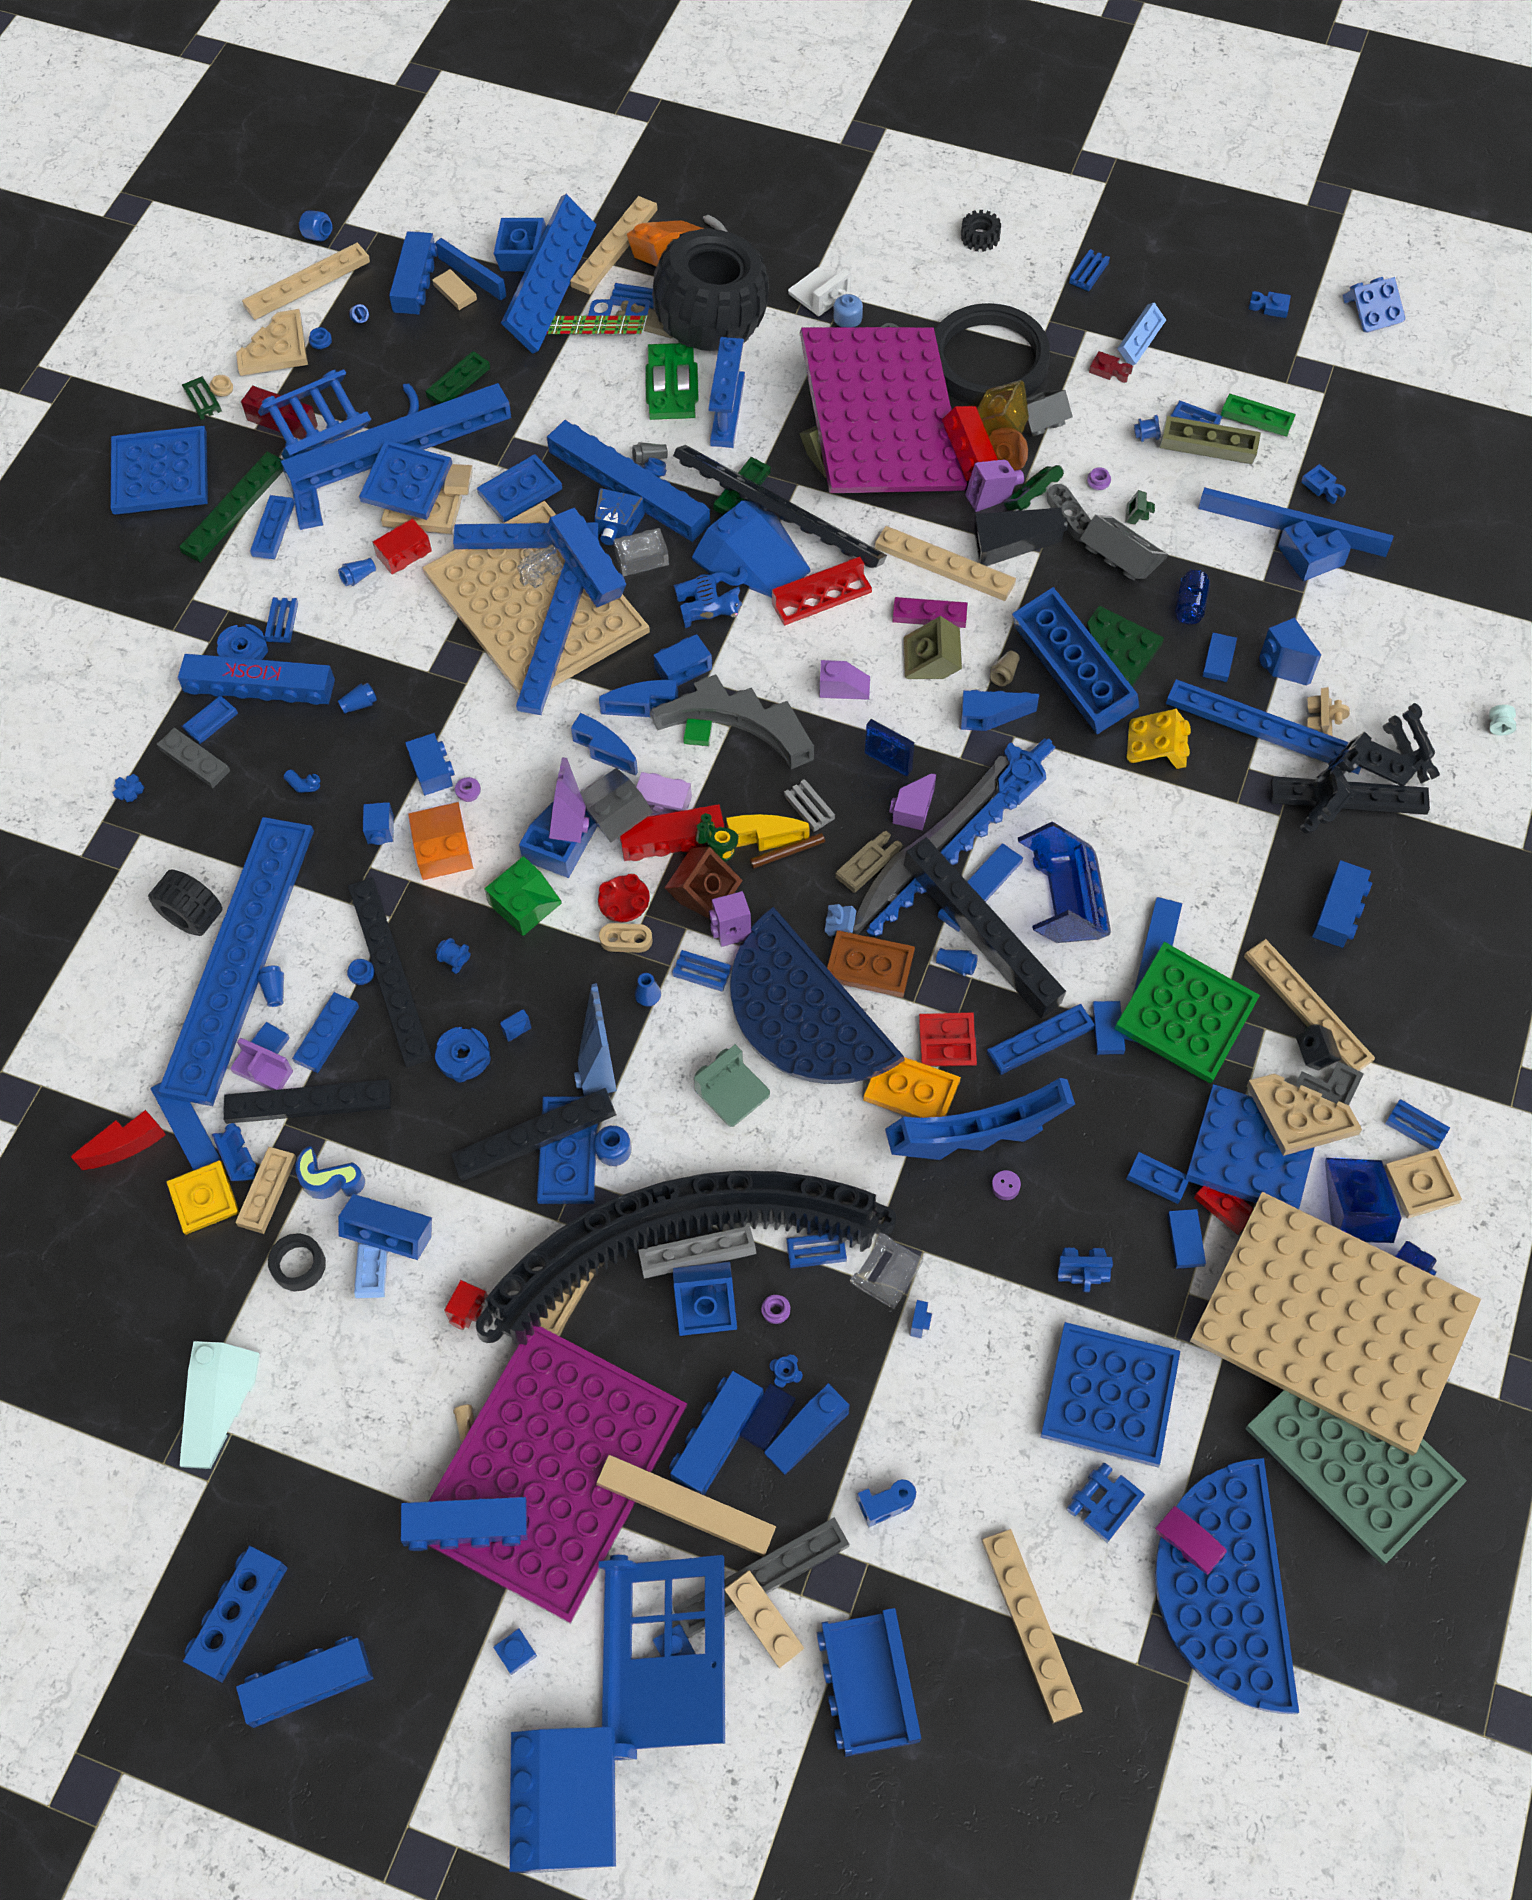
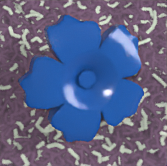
(128, 789)

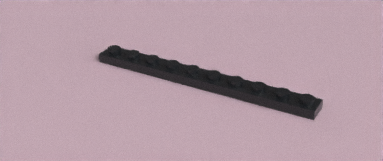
(772, 502)

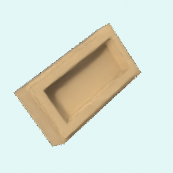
(454, 289)
(458, 479)

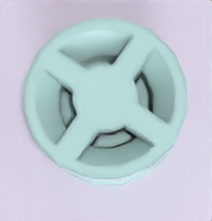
(1502, 720)

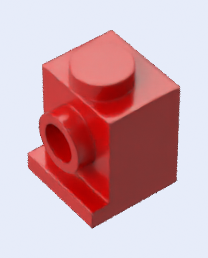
(465, 1305)

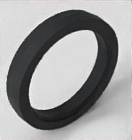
(992, 315)

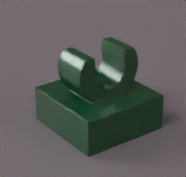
(1139, 508)

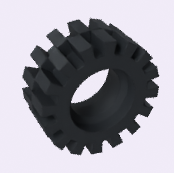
(980, 239)

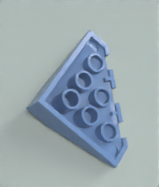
(594, 1053)

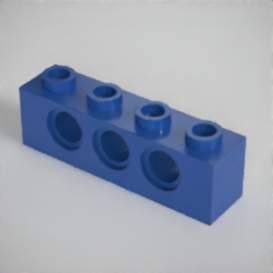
(235, 1632)

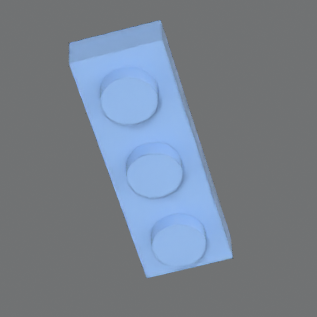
(1141, 334)

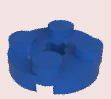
(234, 635)
(462, 1068)

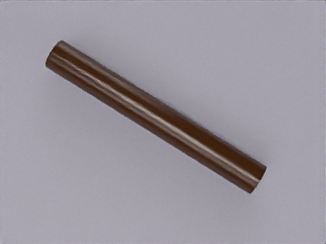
(787, 850)

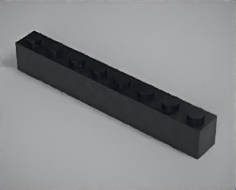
(984, 927)

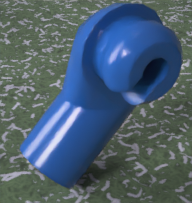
(301, 785)

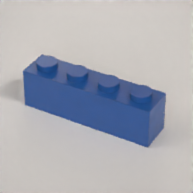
(413, 273)
(585, 557)
(716, 1434)
(464, 1522)
(304, 1682)

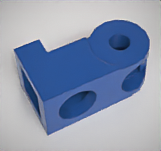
(887, 1503)

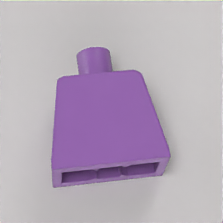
(992, 483)

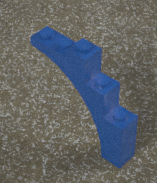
(980, 1129)

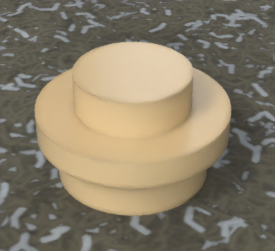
(221, 385)

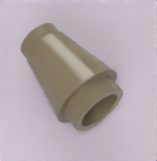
(1004, 669)

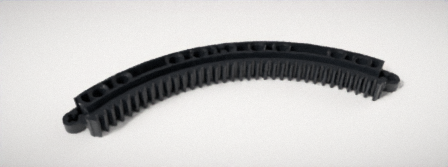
(677, 1207)

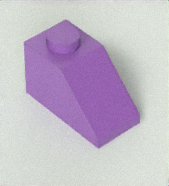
(843, 681)
(913, 803)

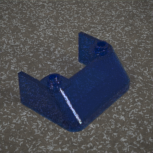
(1073, 884)

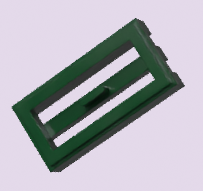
(207, 409)

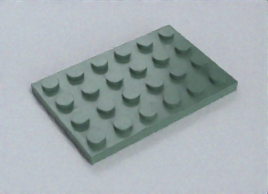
(1356, 1477)

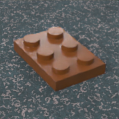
(871, 963)

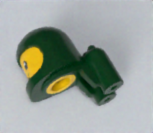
(720, 839)

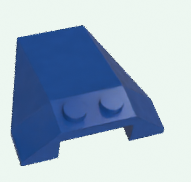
(753, 541)

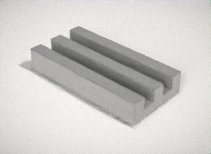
(798, 790)

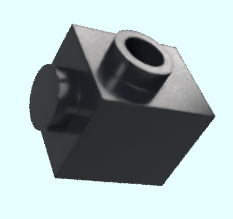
(1318, 1047)

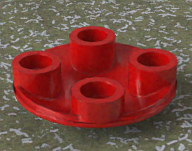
(623, 898)

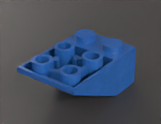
(553, 854)

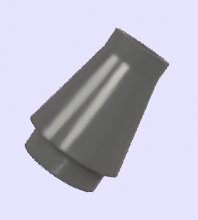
(643, 451)

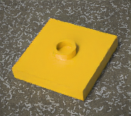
(202, 1197)

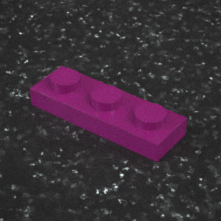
(925, 610)

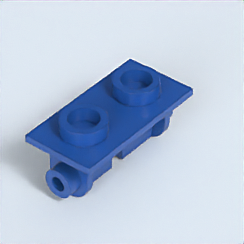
(234, 1156)

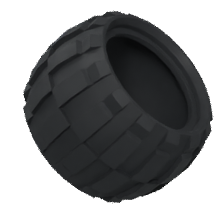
(710, 288)

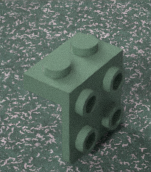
(730, 1086)

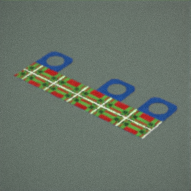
(602, 322)

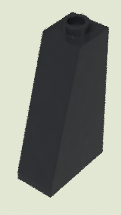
(1016, 533)

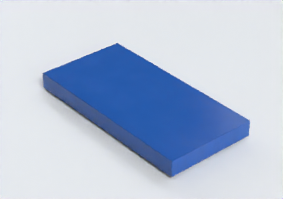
(568, 1164)

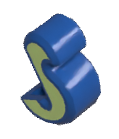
(327, 1181)

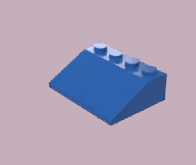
(562, 1800)

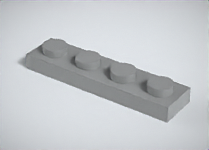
(697, 1251)

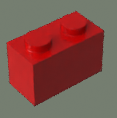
(402, 546)

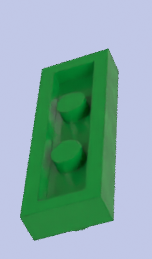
(1258, 415)

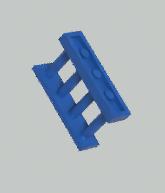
(727, 392)
(313, 437)

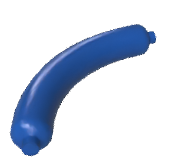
(413, 398)

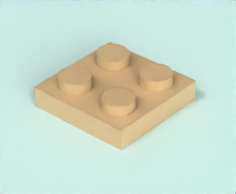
(1422, 1183)

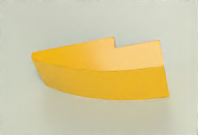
(767, 830)

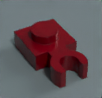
(1108, 366)

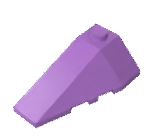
(568, 807)

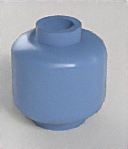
(848, 311)

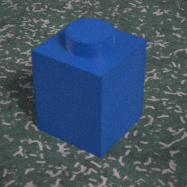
(378, 823)

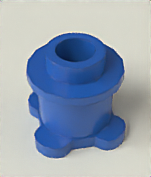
(1147, 429)
(452, 954)

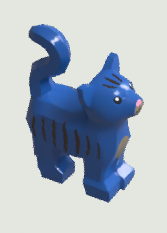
(707, 602)

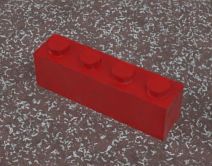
(666, 833)

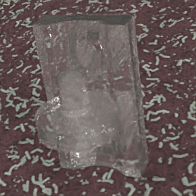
(537, 563)

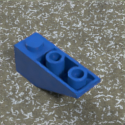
(991, 709)

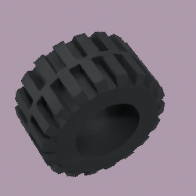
(185, 902)

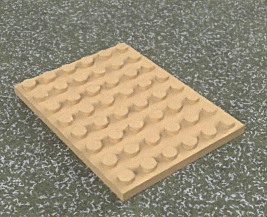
(509, 617)
(1337, 1322)

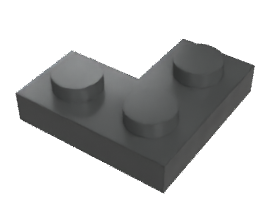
(1340, 1086)

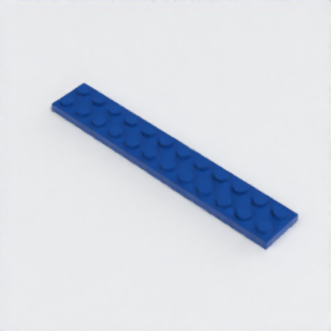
(235, 963)

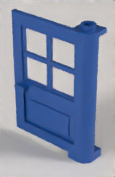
(666, 1697)

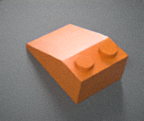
(652, 238)
(440, 841)

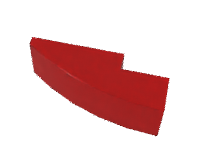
(119, 1142)

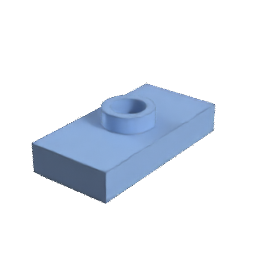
(370, 1272)

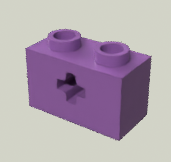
(730, 919)

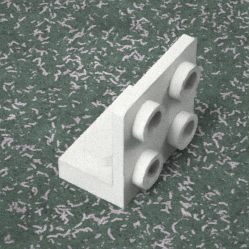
(820, 289)

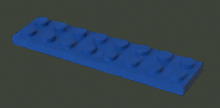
(548, 274)

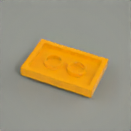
(913, 1090)

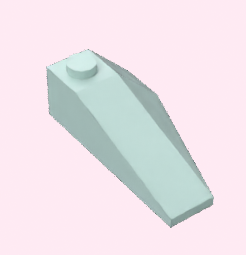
(214, 1395)

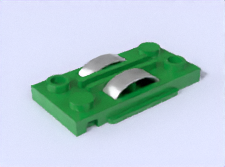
(671, 381)

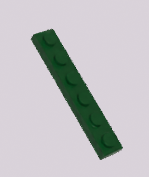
(232, 507)

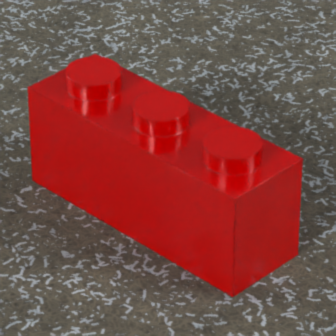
(968, 438)

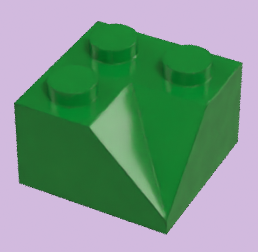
(522, 896)

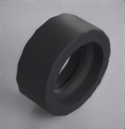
(306, 1280)

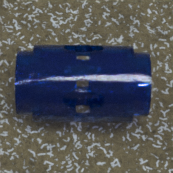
(1192, 597)

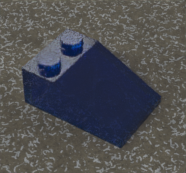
(1362, 1199)

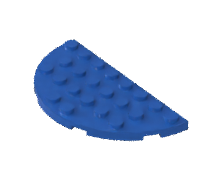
(1234, 1617)

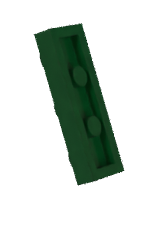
(458, 378)
(754, 471)

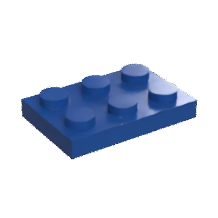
(519, 488)

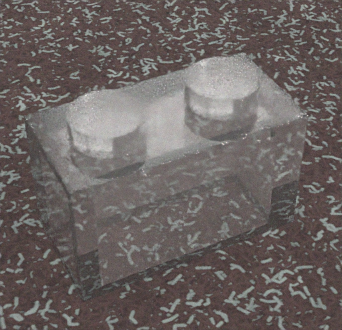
(641, 552)

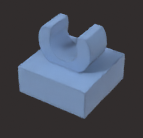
(840, 919)

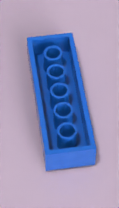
(1075, 660)

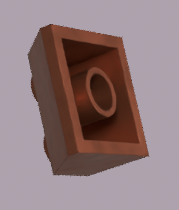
(701, 879)

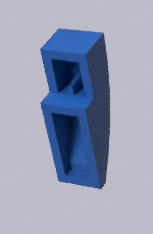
(638, 698)
(603, 744)

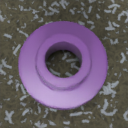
(1099, 478)
(470, 794)
(775, 1300)

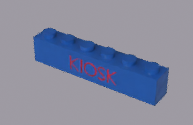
(256, 679)

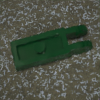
(1033, 487)

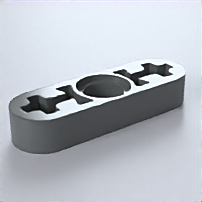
(1069, 502)

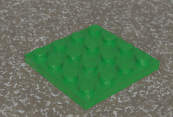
(1187, 1012)

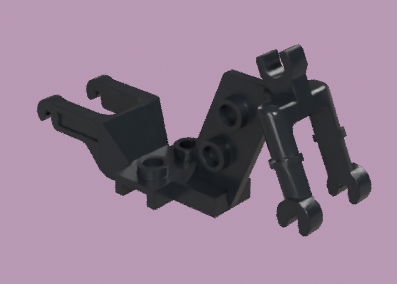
(1333, 789)

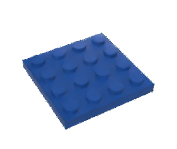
(159, 470)
(1240, 1154)
(1111, 1394)

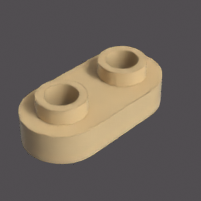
(626, 937)

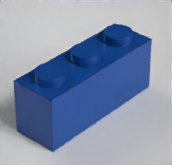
(1343, 904)
(385, 1226)

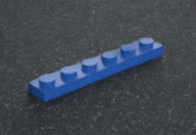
(506, 535)

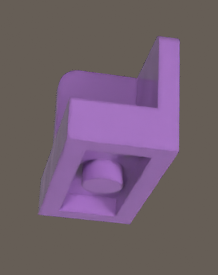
(261, 1066)

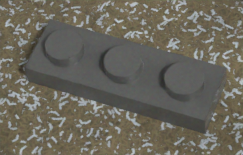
(193, 757)

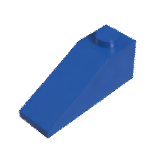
(807, 1429)

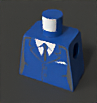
(617, 514)

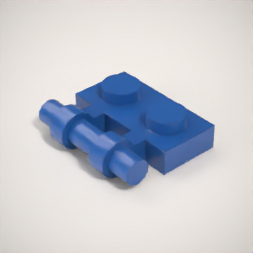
(1112, 1509)

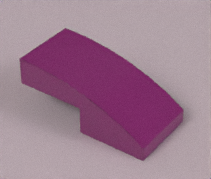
(1191, 1539)

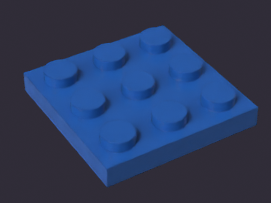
(405, 479)

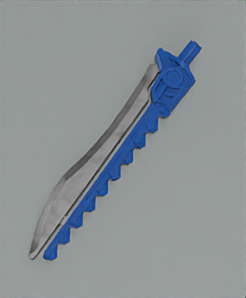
(1015, 784)

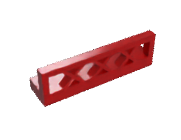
(817, 587)

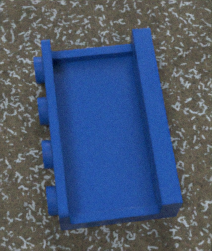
(869, 1684)

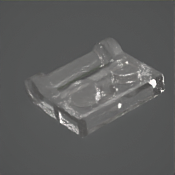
(895, 1275)

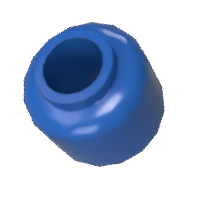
(315, 225)
(613, 1145)

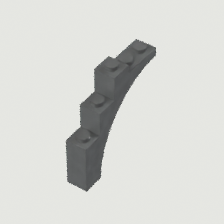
(742, 710)

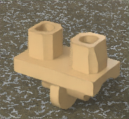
(1329, 712)

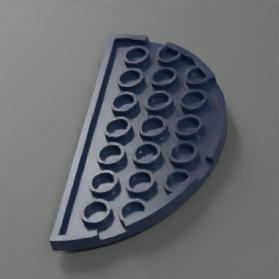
(801, 1013)

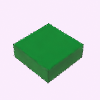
(698, 732)

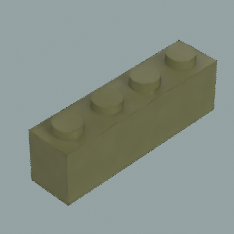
(1210, 440)

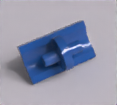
(1085, 1269)

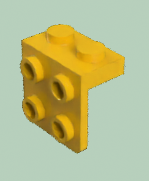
(1158, 737)

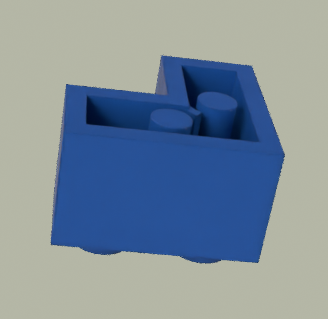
(1310, 554)

